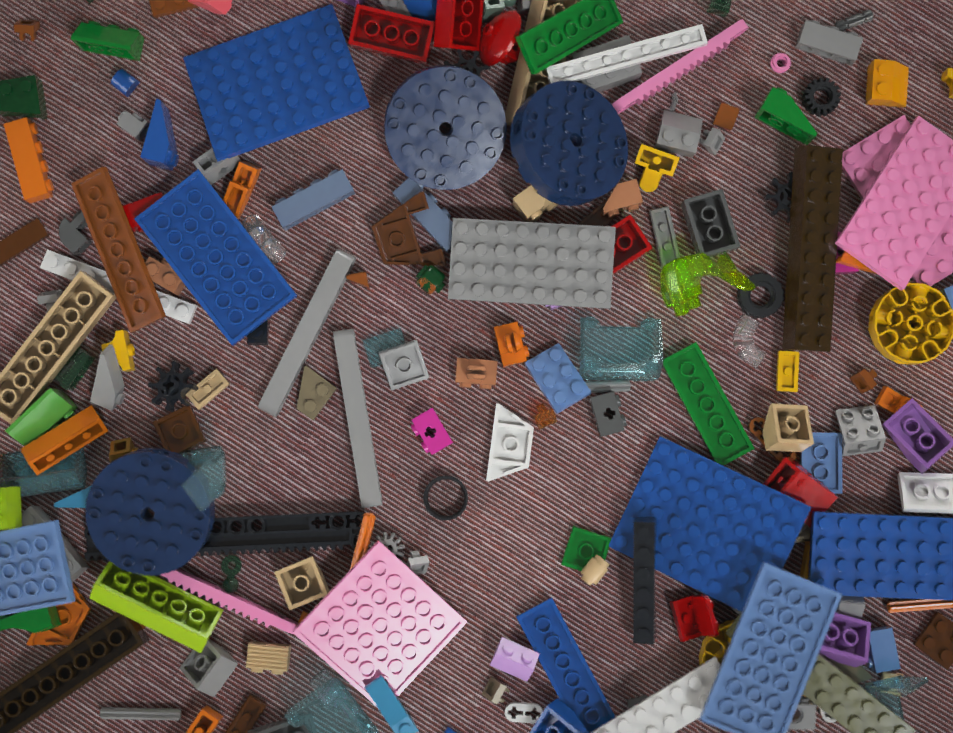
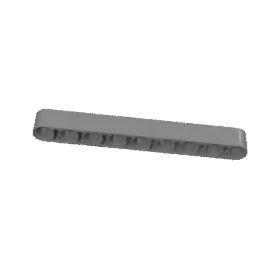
(306, 333)
(357, 418)

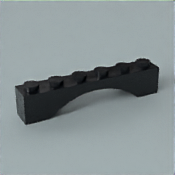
(644, 580)

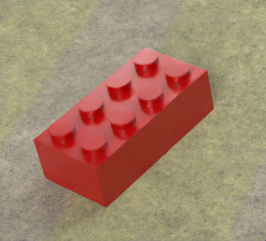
(458, 24)
(392, 34)
(629, 243)

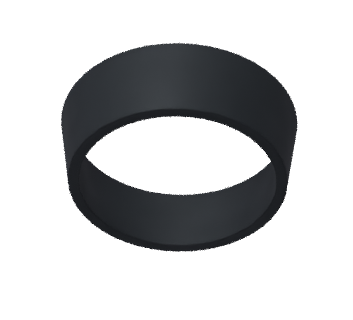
(429, 509)

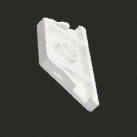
(509, 444)

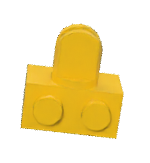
(655, 165)

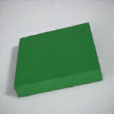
(583, 546)

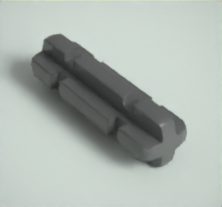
(854, 20)

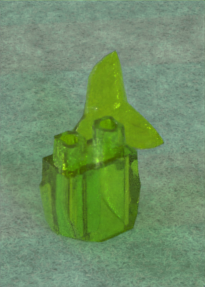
(682, 279)

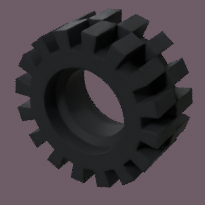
(829, 88)

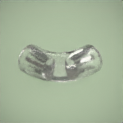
(264, 238)
(744, 342)

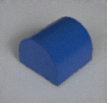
(124, 82)

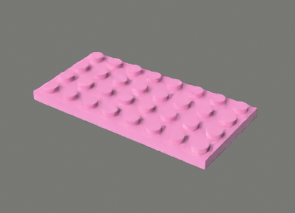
(863, 165)
(904, 206)

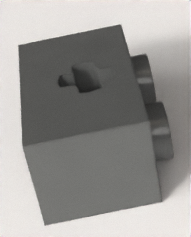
(604, 425)

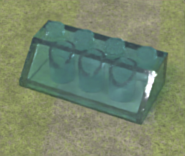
(63, 476)

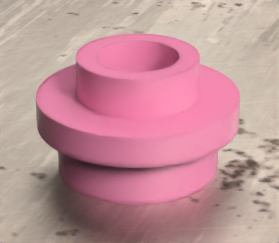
(780, 57)

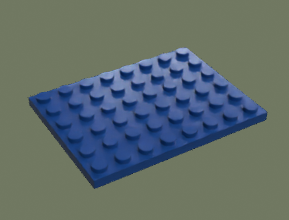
(275, 82)
(710, 523)

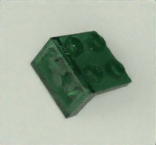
(75, 369)

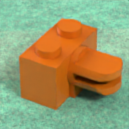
(510, 344)

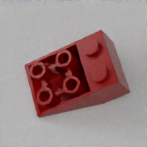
(800, 485)

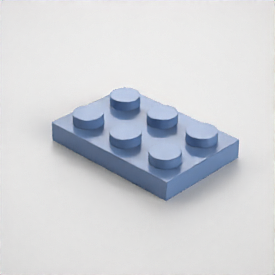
(557, 378)
(825, 460)

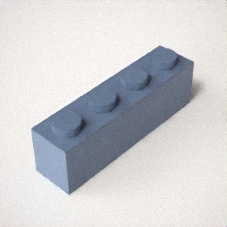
(313, 200)
(433, 220)

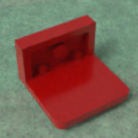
(694, 617)

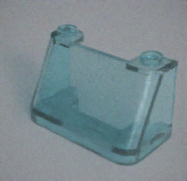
(620, 351)
(330, 711)

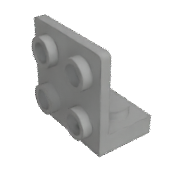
(860, 430)

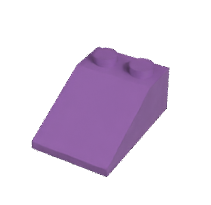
(918, 435)
(847, 640)

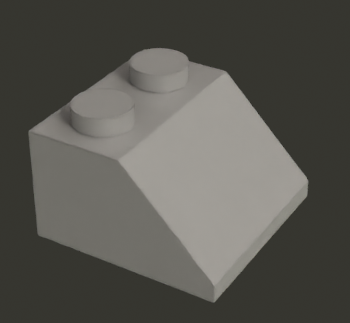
(678, 134)
(209, 669)

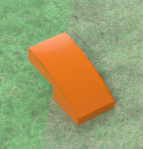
(890, 400)

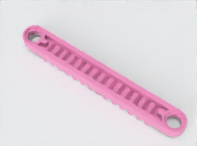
(680, 67)
(233, 601)

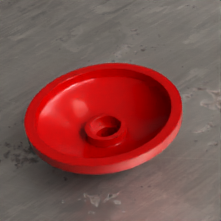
(499, 37)

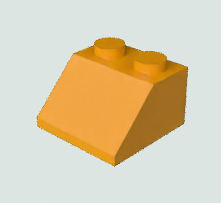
(887, 83)

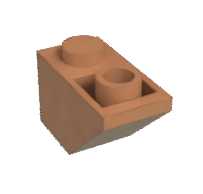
(624, 197)

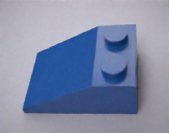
(160, 143)
(558, 719)

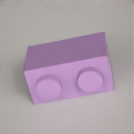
(514, 659)

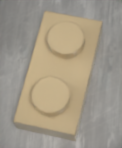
(208, 389)

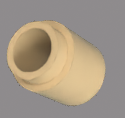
(594, 570)

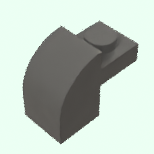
(72, 236)

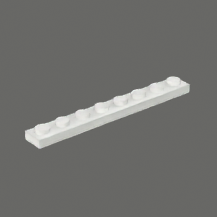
(628, 55)
(70, 268)

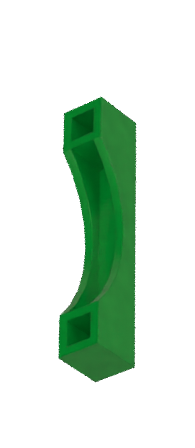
(33, 620)

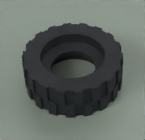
(774, 302)

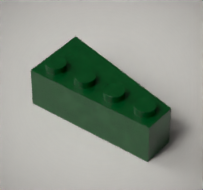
(23, 98)

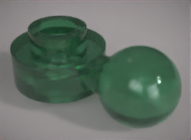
(230, 584)

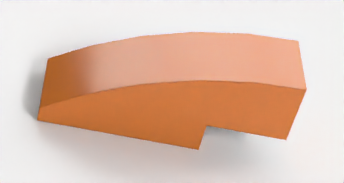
(241, 187)

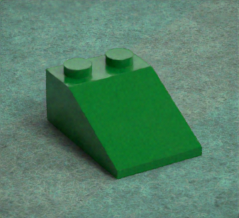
(785, 116)

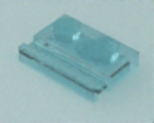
(382, 342)

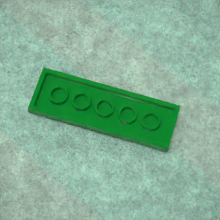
(567, 32)
(707, 404)

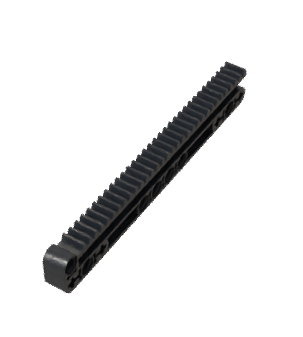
(277, 533)

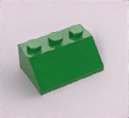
(109, 40)

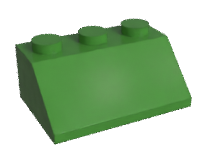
(42, 416)

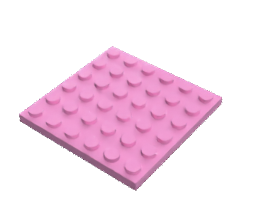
(379, 623)

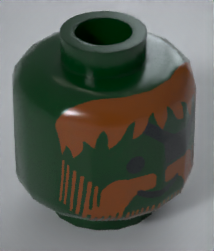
(430, 279)

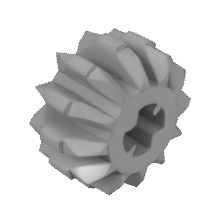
(389, 541)

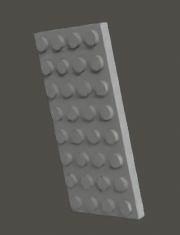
(531, 263)

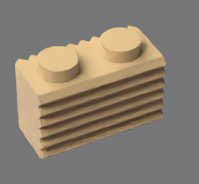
(268, 657)

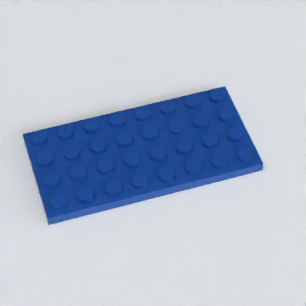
(215, 257)
(882, 555)

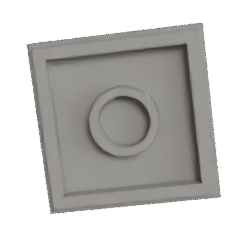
(404, 364)

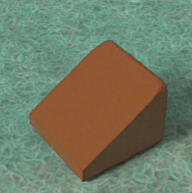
(726, 116)
(359, 278)

